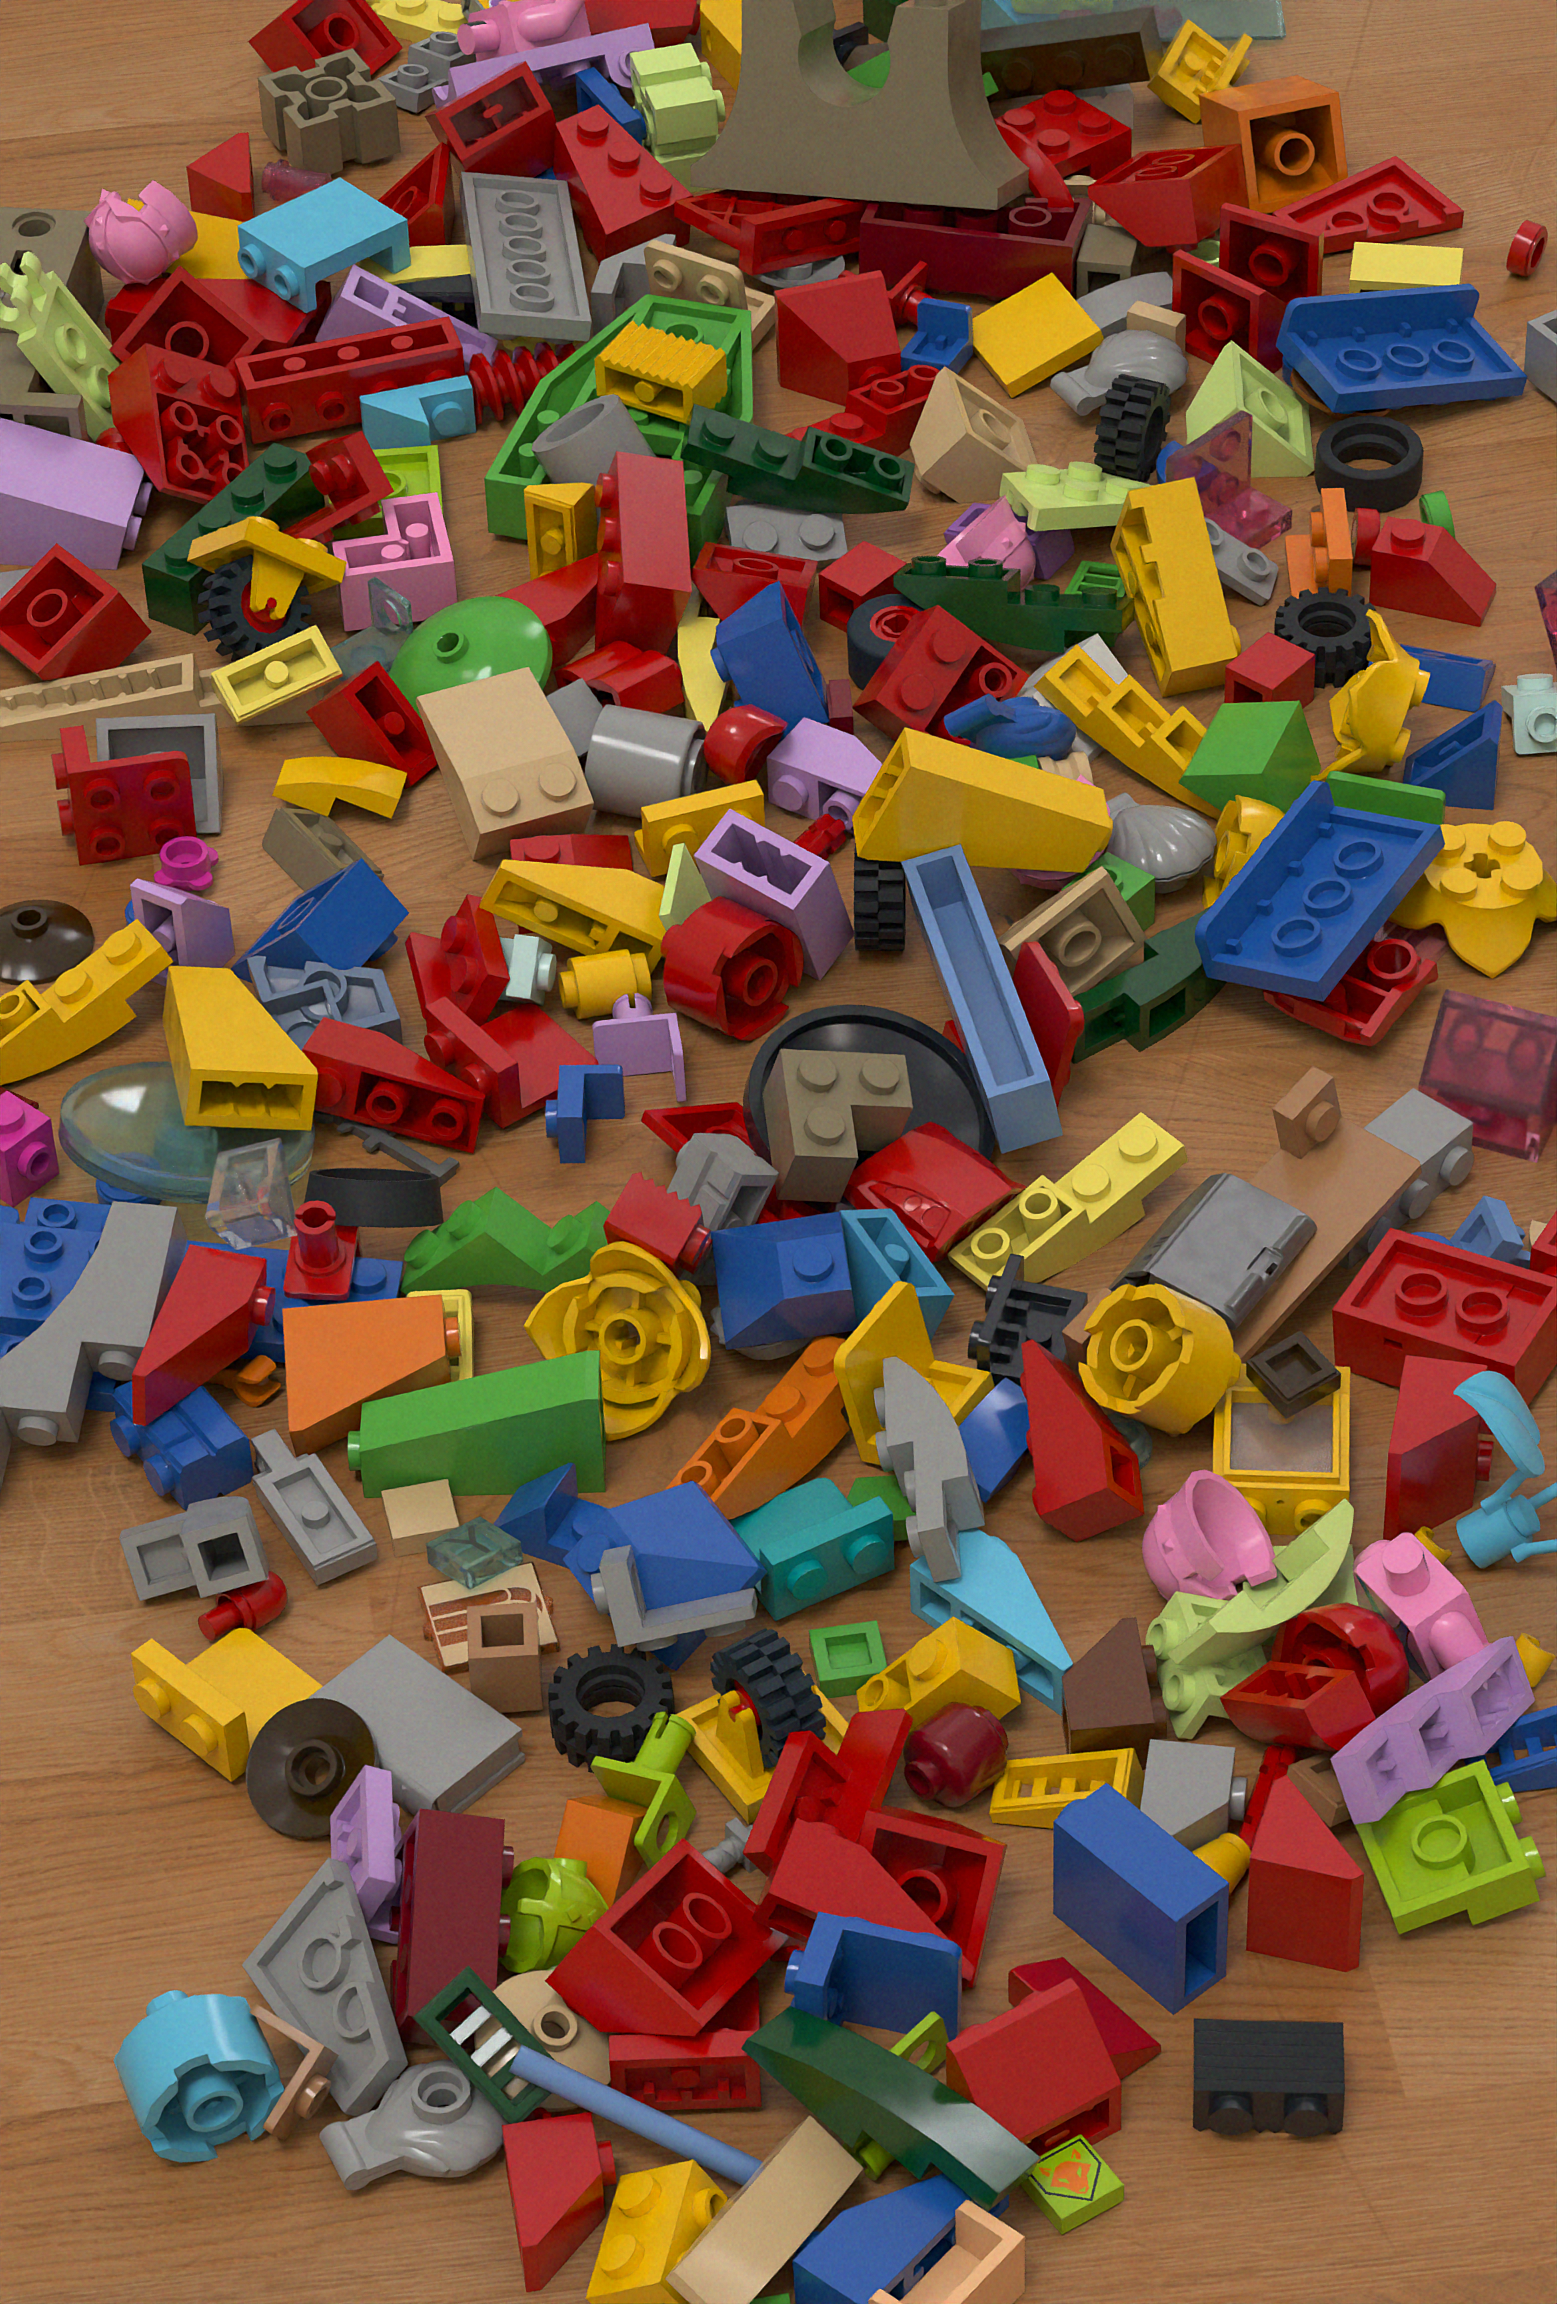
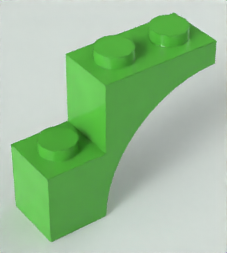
(503, 1245)

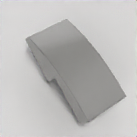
(425, 70)
(1110, 303)

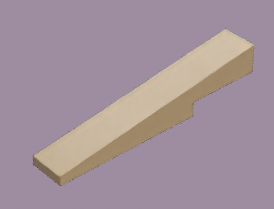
(134, 690)

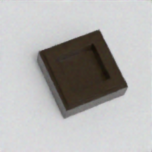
(1293, 1374)

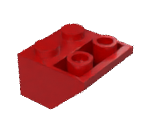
(499, 126)
(933, 672)
(1040, 2070)

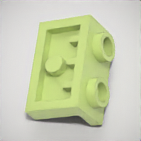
(1188, 1690)

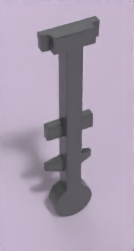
(384, 1141)

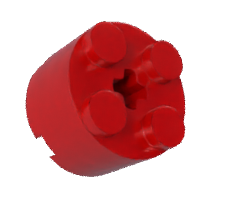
(731, 968)

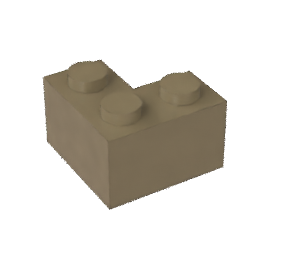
(825, 1110)

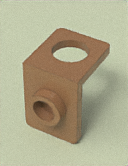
(307, 2087)

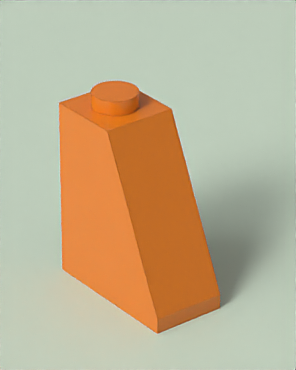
(360, 1355)

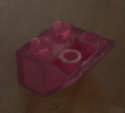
(1496, 1071)

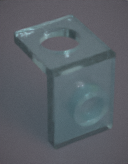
(382, 638)

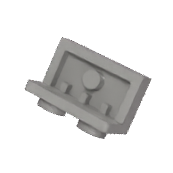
(786, 531)

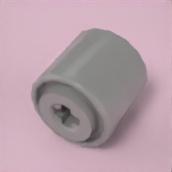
(586, 441)
(643, 760)

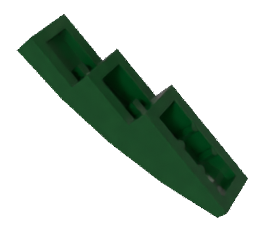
(907, 2111)

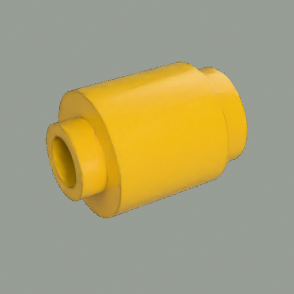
(599, 979)

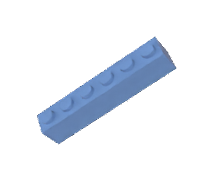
(982, 999)

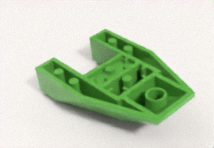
(575, 384)

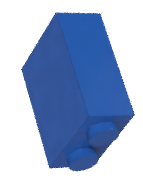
(1140, 1897)

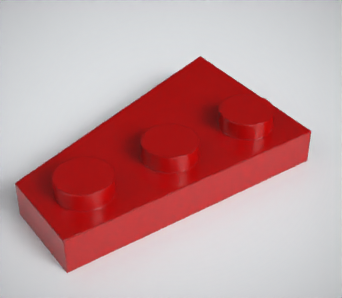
(1375, 207)

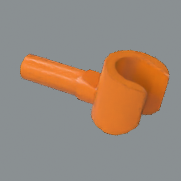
(251, 1382)

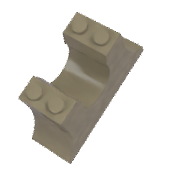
(821, 133)

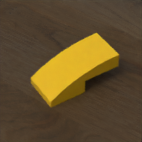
(318, 780)

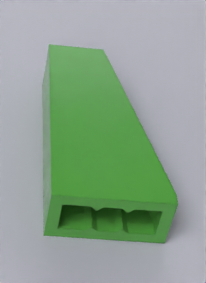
(488, 1430)

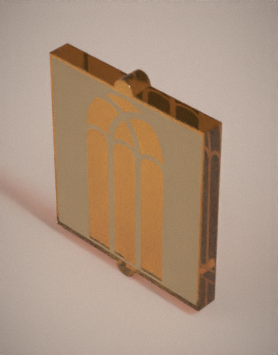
(446, 1612)

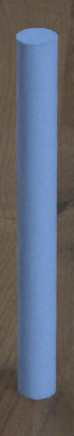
(634, 2115)

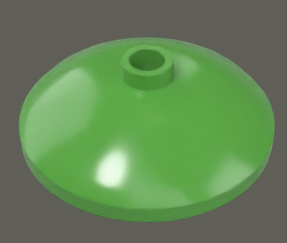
(471, 644)

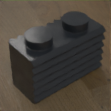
(1268, 2076)

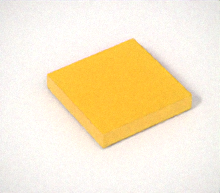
(1033, 335)

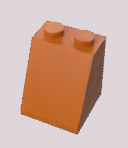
(1286, 136)

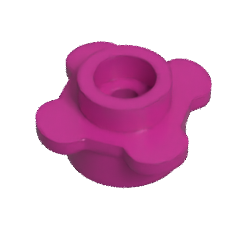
(186, 864)

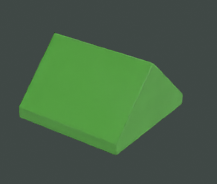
(1254, 753)

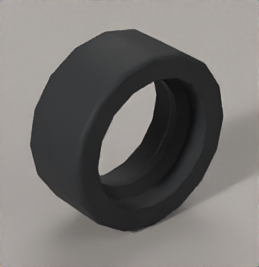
(1370, 439)

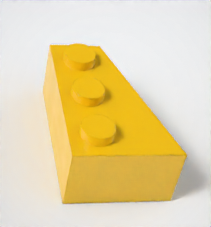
(1175, 586)

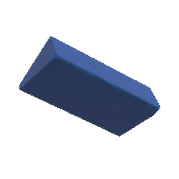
(1454, 678)

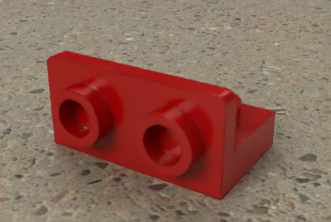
(461, 965)

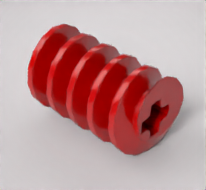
(513, 379)

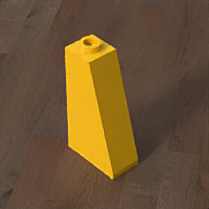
(996, 808)
(232, 1055)

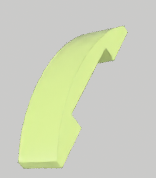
(1308, 1566)

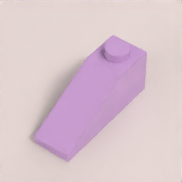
(372, 304)

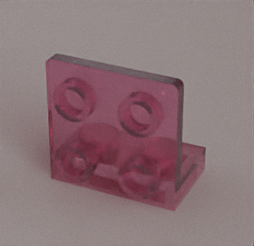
(1223, 479)

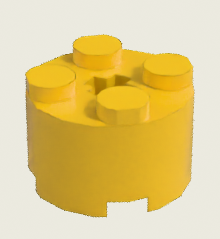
(1158, 1357)

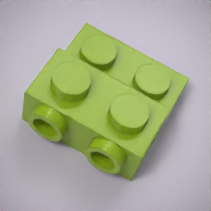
(1453, 1851)

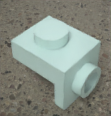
(1533, 713)
(529, 968)

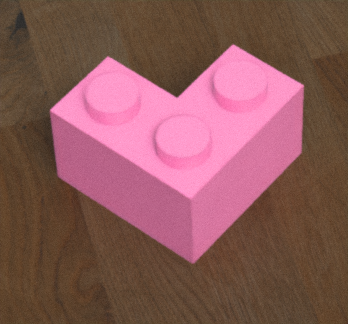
(408, 558)

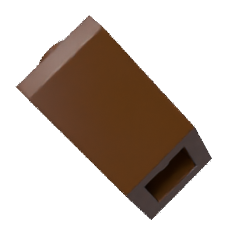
(1110, 1698)

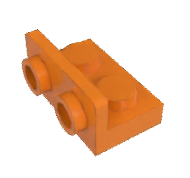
(1325, 553)

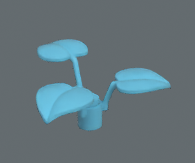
(1503, 1522)

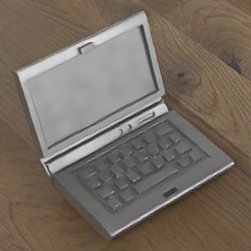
(1222, 1246)

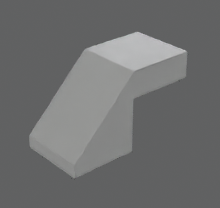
(621, 283)

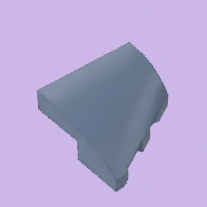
(303, 997)

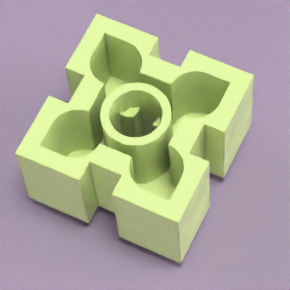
(677, 107)

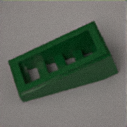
(443, 2003)

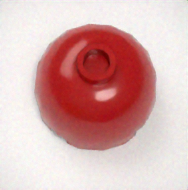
(1352, 1640)

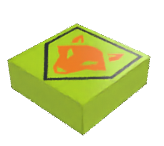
(1073, 2184)

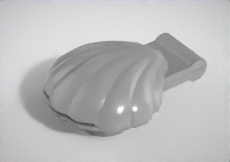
(1128, 353)
(1160, 841)
(426, 2125)

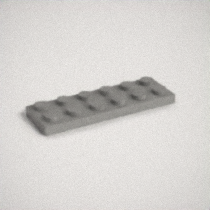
(524, 258)

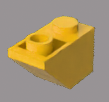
(945, 1668)

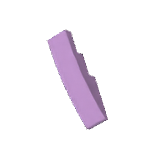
(1431, 1729)

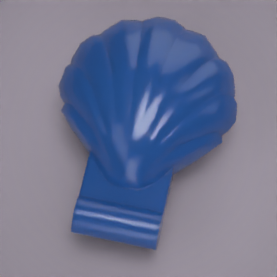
(1013, 728)

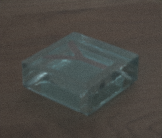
(474, 1552)

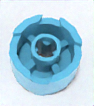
(198, 2074)

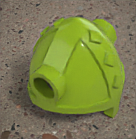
(548, 1912)

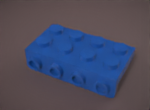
(1396, 349)
(1313, 896)

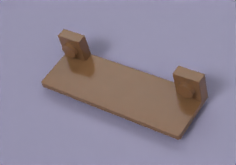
(1326, 1171)

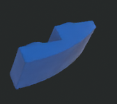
(996, 1437)

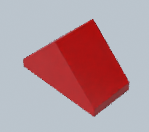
(224, 181)

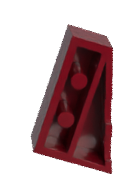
(447, 1913)

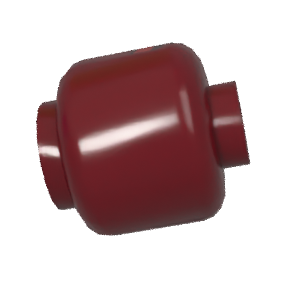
(955, 1754)

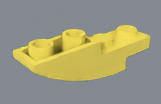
(1079, 1212)

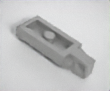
(310, 1510)

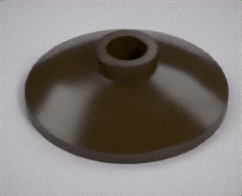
(42, 941)
(289, 1754)

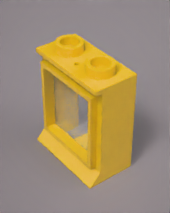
(1284, 1466)

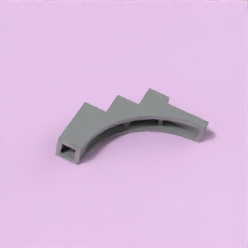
(93, 1329)

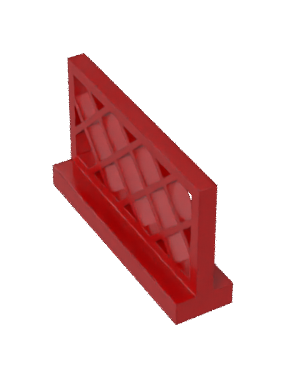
(776, 228)

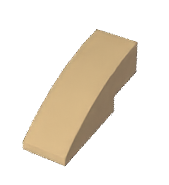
(766, 2218)

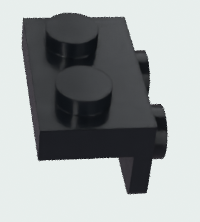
(1018, 1314)

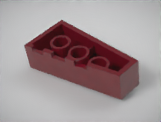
(974, 247)

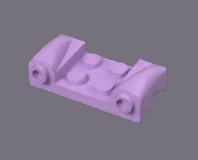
(558, 63)

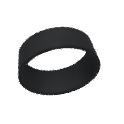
(378, 1196)

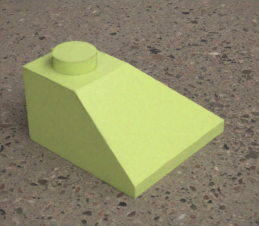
(1279, 414)

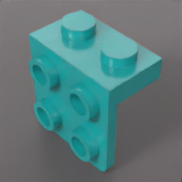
(816, 1545)

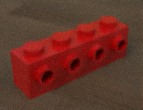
(321, 382)

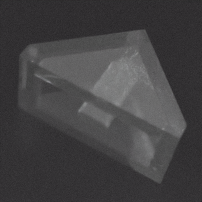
(251, 1196)

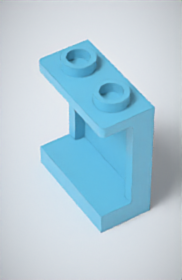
(318, 237)

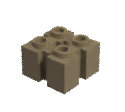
(329, 114)

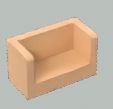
(978, 2269)

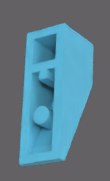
(1001, 1603)

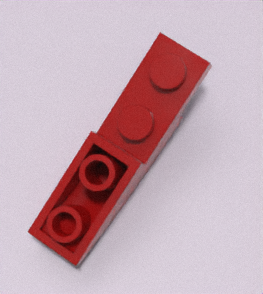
(882, 412)

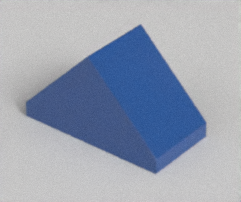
(1462, 761)

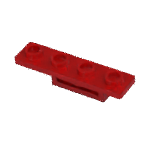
(827, 1787)

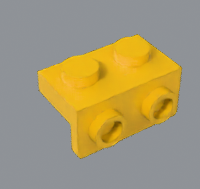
(1197, 66)
(692, 820)
(650, 2230)

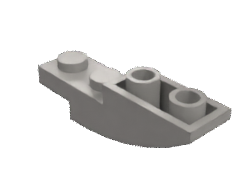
(929, 1465)

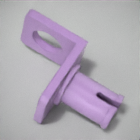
(641, 1041)

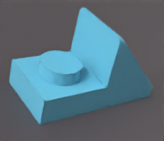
(418, 414)

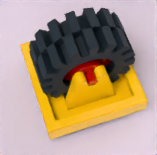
(259, 583)
(750, 1718)

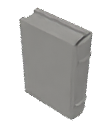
(427, 1728)

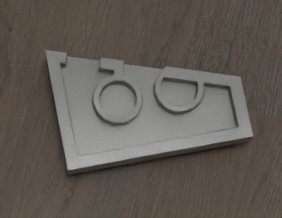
(327, 1983)

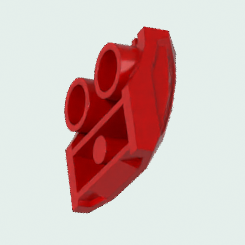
(1368, 995)
(933, 1187)

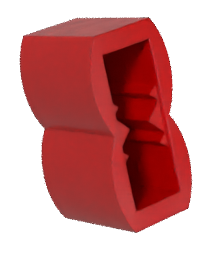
(627, 677)

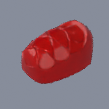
(741, 742)

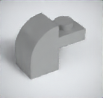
(204, 1547)

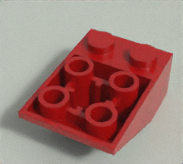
(180, 421)

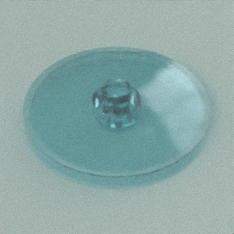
(133, 1136)

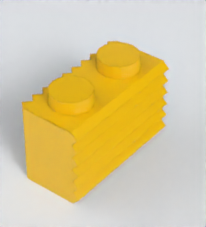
(661, 372)

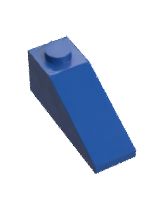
(881, 2244)

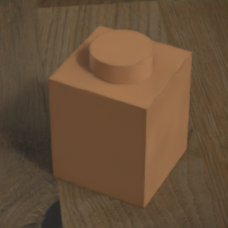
(505, 1656)

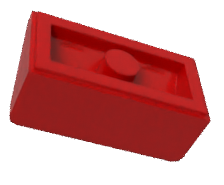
(1123, 2038)

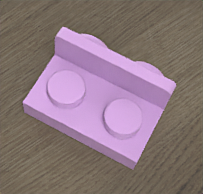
(365, 1837)

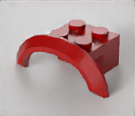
(1064, 139)

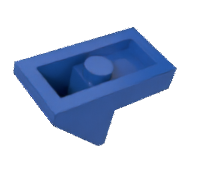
(549, 1515)

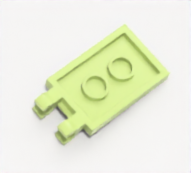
(59, 339)

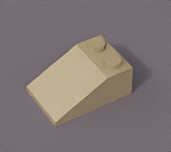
(505, 761)

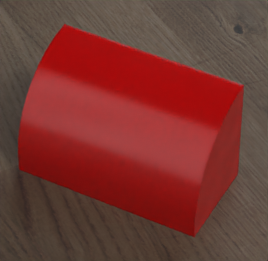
(1299, 1706)

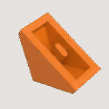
(603, 1835)

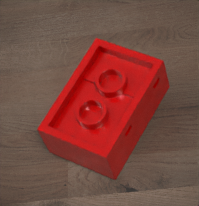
(1446, 1306)

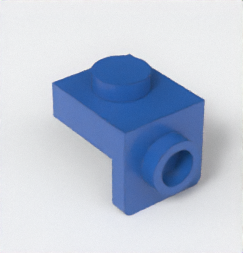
(942, 336)
(583, 1095)

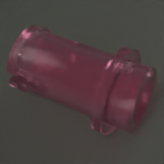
(290, 182)

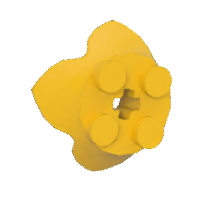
(1373, 706)
(1484, 894)
(595, 1314)

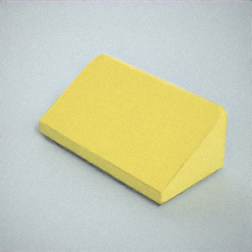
(275, 675)

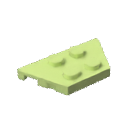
(1067, 497)

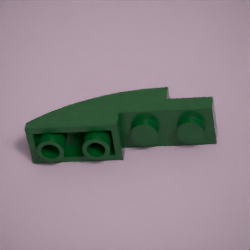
(808, 475)
(993, 607)
(1149, 998)

